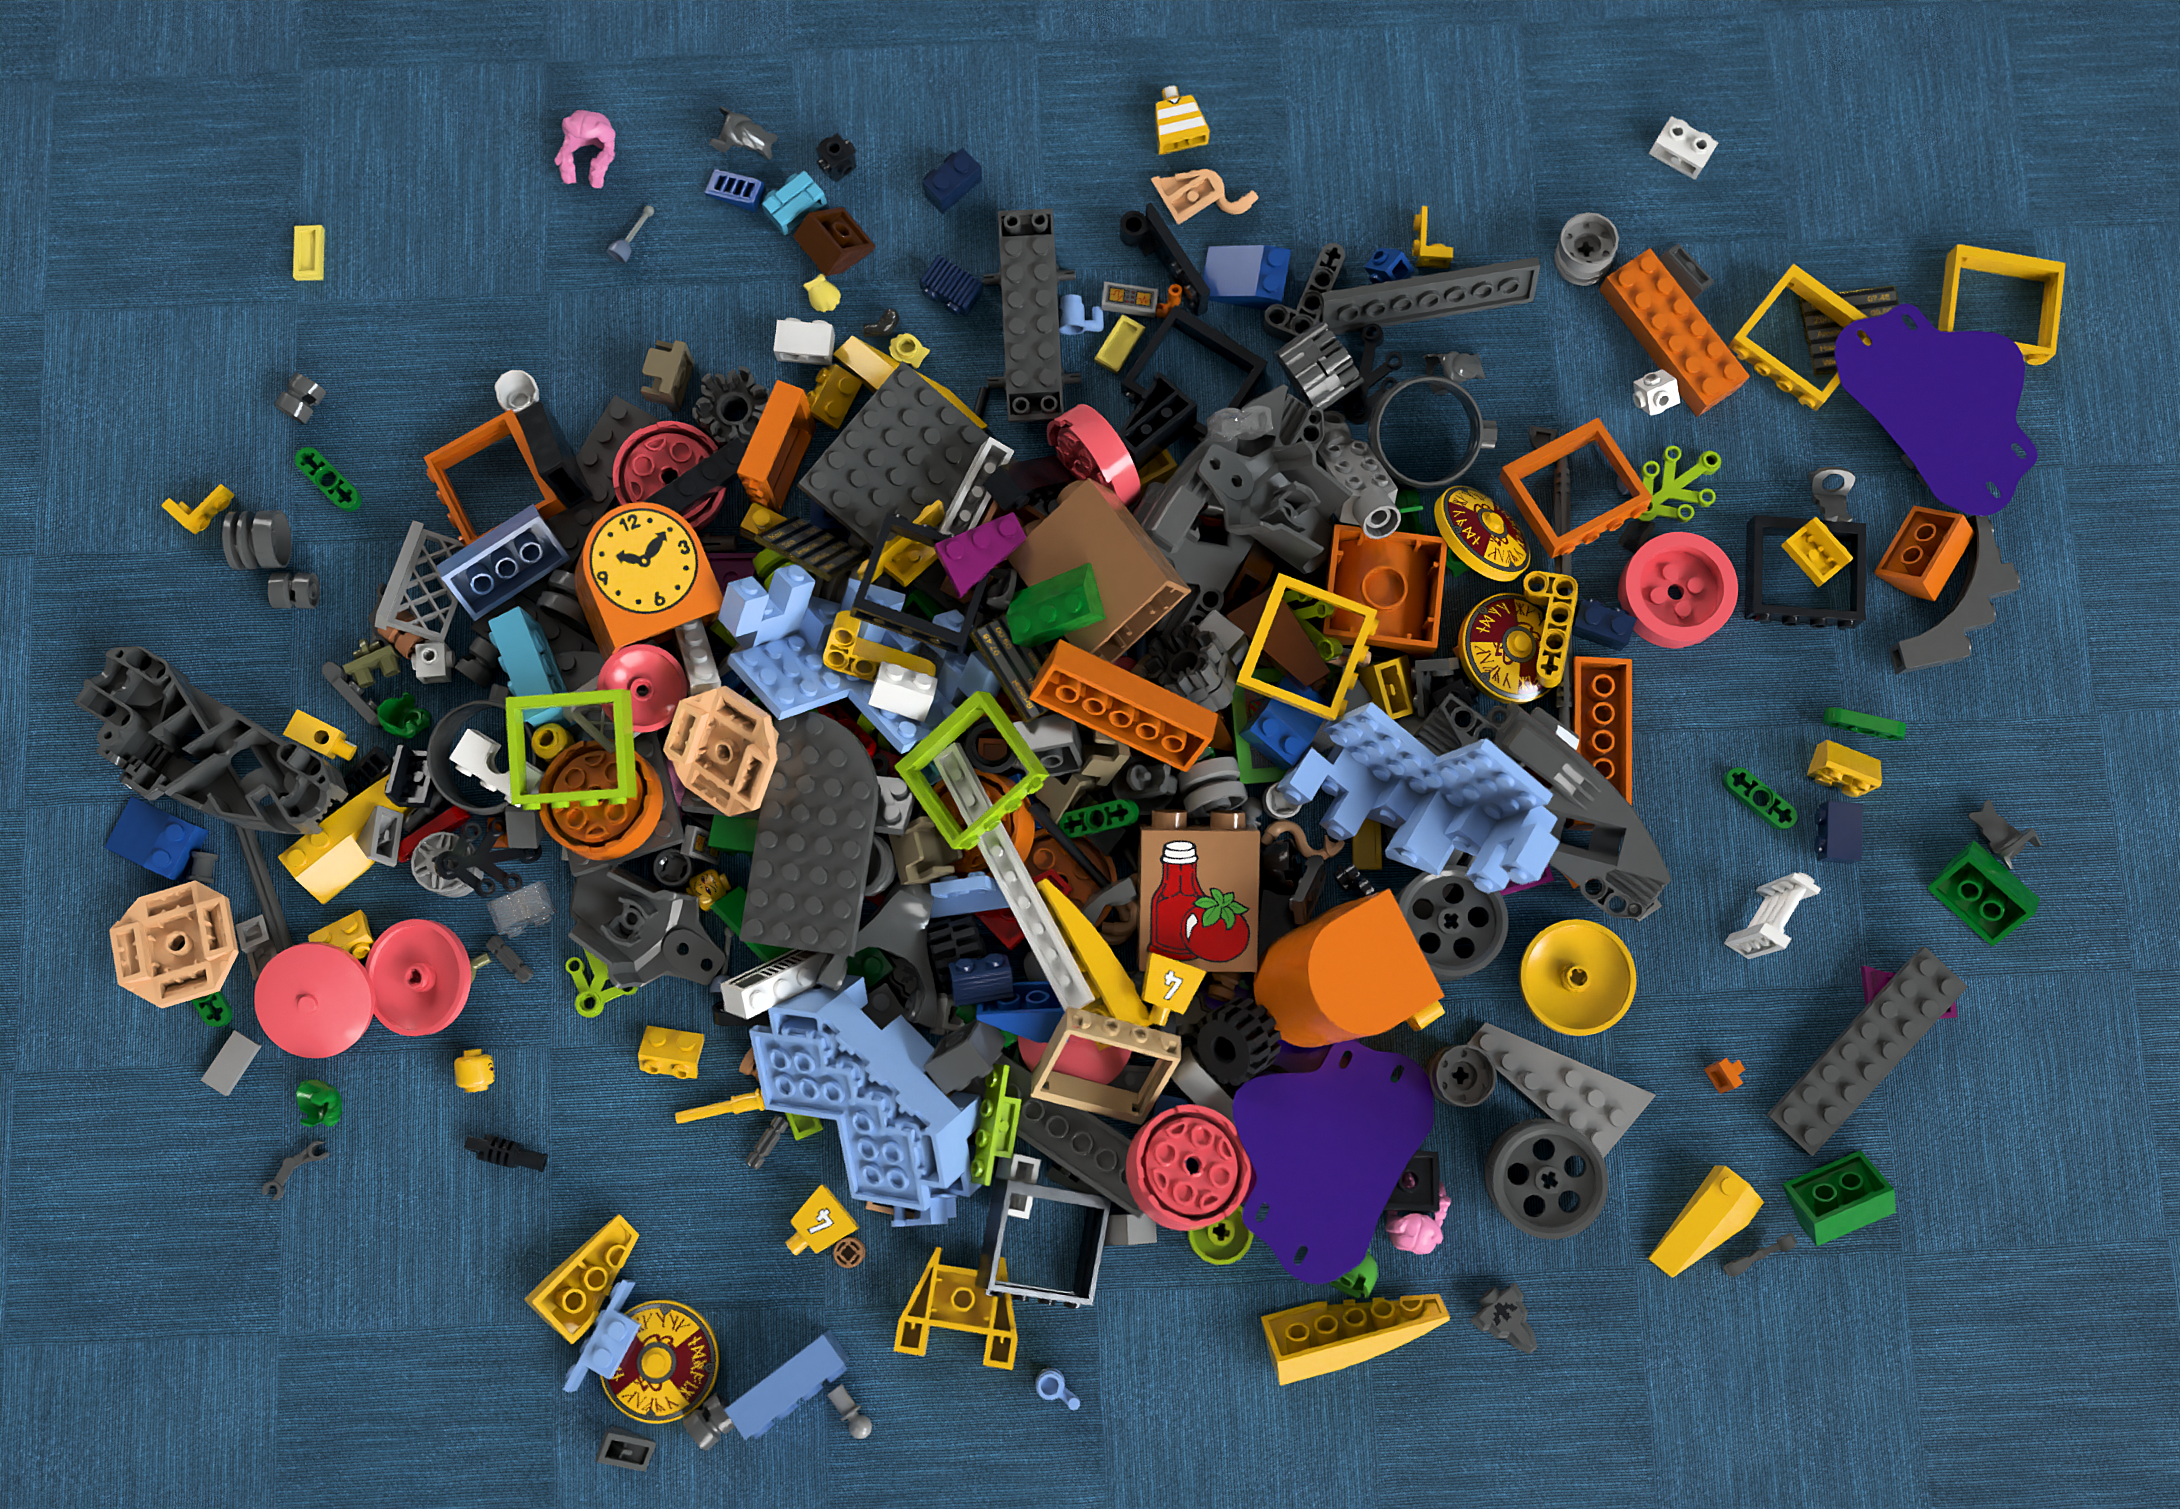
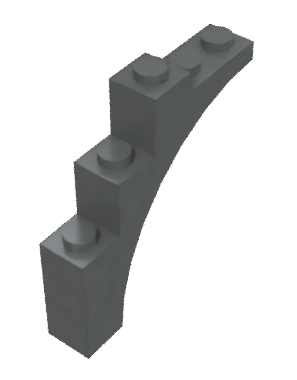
(1971, 611)

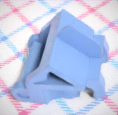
(942, 1208)

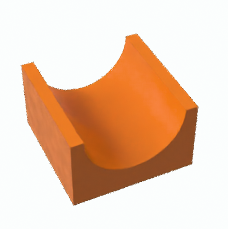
(1392, 575)

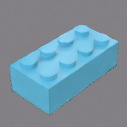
(528, 663)

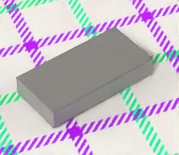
(231, 1063)

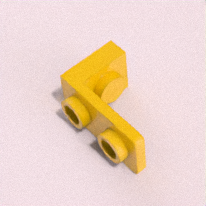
(1428, 256)
(202, 515)

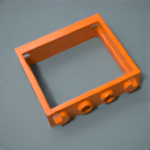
(470, 444)
(777, 447)
(1553, 451)

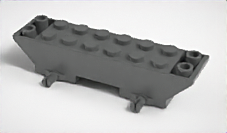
(1030, 316)

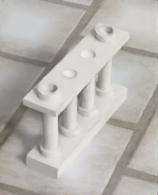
(1766, 930)

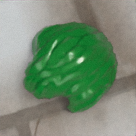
(402, 717)
(319, 1102)

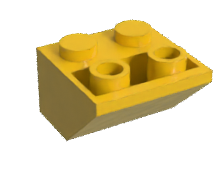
(1390, 685)
(1845, 769)

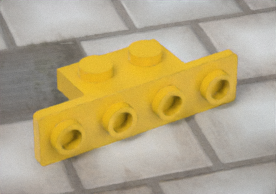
(904, 557)

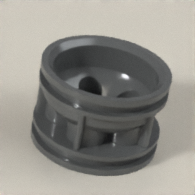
(1484, 941)
(1515, 1146)

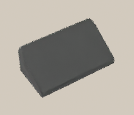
(1686, 271)

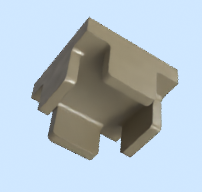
(671, 369)
(1103, 756)
(1060, 798)
(923, 853)

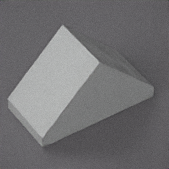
(1230, 635)
(381, 836)
(1129, 1230)

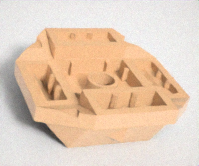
(723, 749)
(149, 939)

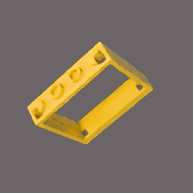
(2015, 266)
(1769, 366)
(1349, 676)

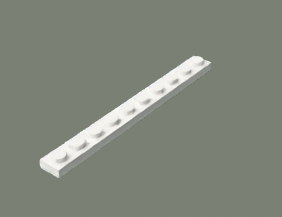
(1015, 881)

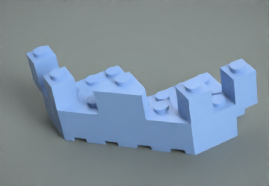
(786, 643)
(1443, 803)
(890, 1117)

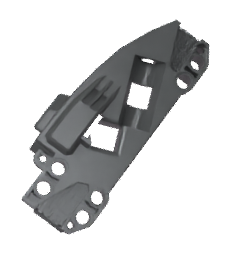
(1171, 508)
(146, 741)
(1578, 794)

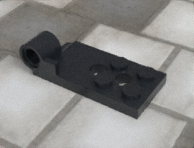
(1157, 238)
(1425, 1194)

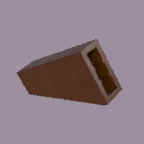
(1286, 643)

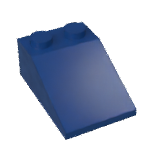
(1246, 275)
(1283, 730)
(156, 839)
(1030, 1014)

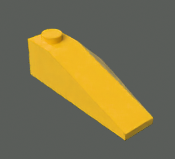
(1712, 1216)
(577, 1287)

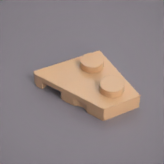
(1188, 193)

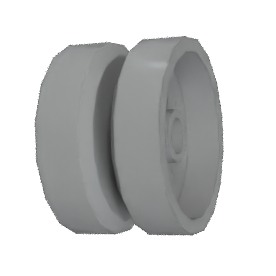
(1211, 787)

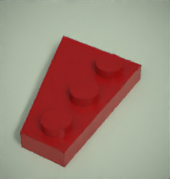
(1003, 921)

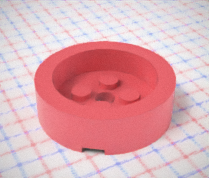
(657, 450)
(1094, 451)
(1702, 576)
(1160, 1176)

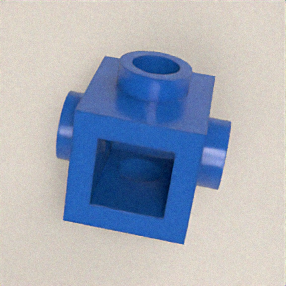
(1388, 266)

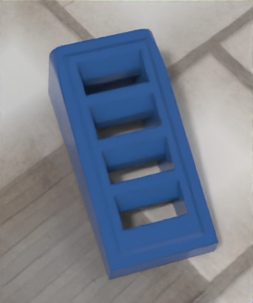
(749, 203)

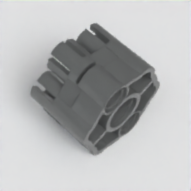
(1317, 367)
(724, 397)
(1193, 668)

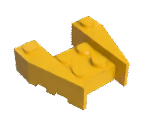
(951, 1300)

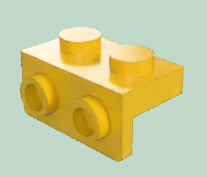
(833, 395)
(1817, 551)
(349, 933)
(670, 1052)

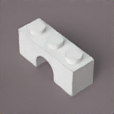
(476, 756)

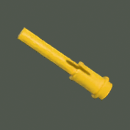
(737, 1105)

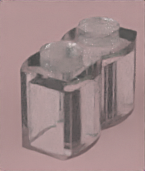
(1244, 424)
(521, 909)

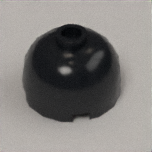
(1279, 867)

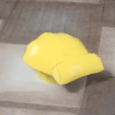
(822, 294)
(908, 349)

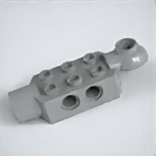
(1360, 472)

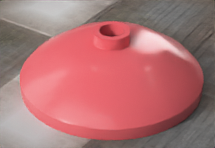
(646, 667)

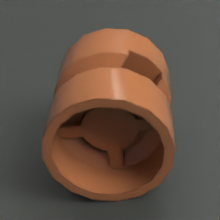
(403, 640)

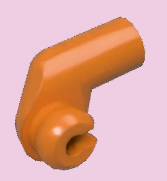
(1173, 299)

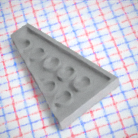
(1563, 1087)

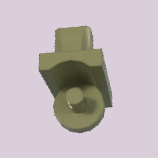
(370, 658)

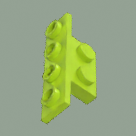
(997, 1125)

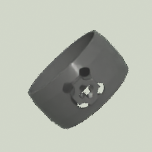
(1482, 432)
(440, 745)

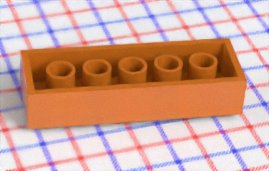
(1673, 332)
(1123, 706)
(1604, 721)

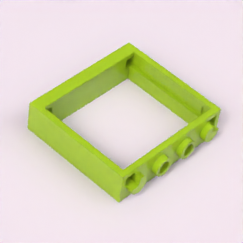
(623, 738)
(939, 739)

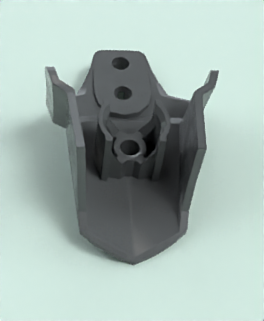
(1277, 499)
(641, 929)

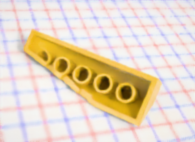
(875, 367)
(333, 859)
(1103, 973)
(1335, 1336)

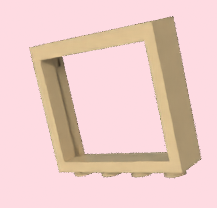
(1099, 1097)

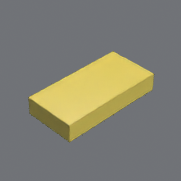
(308, 252)
(1119, 344)

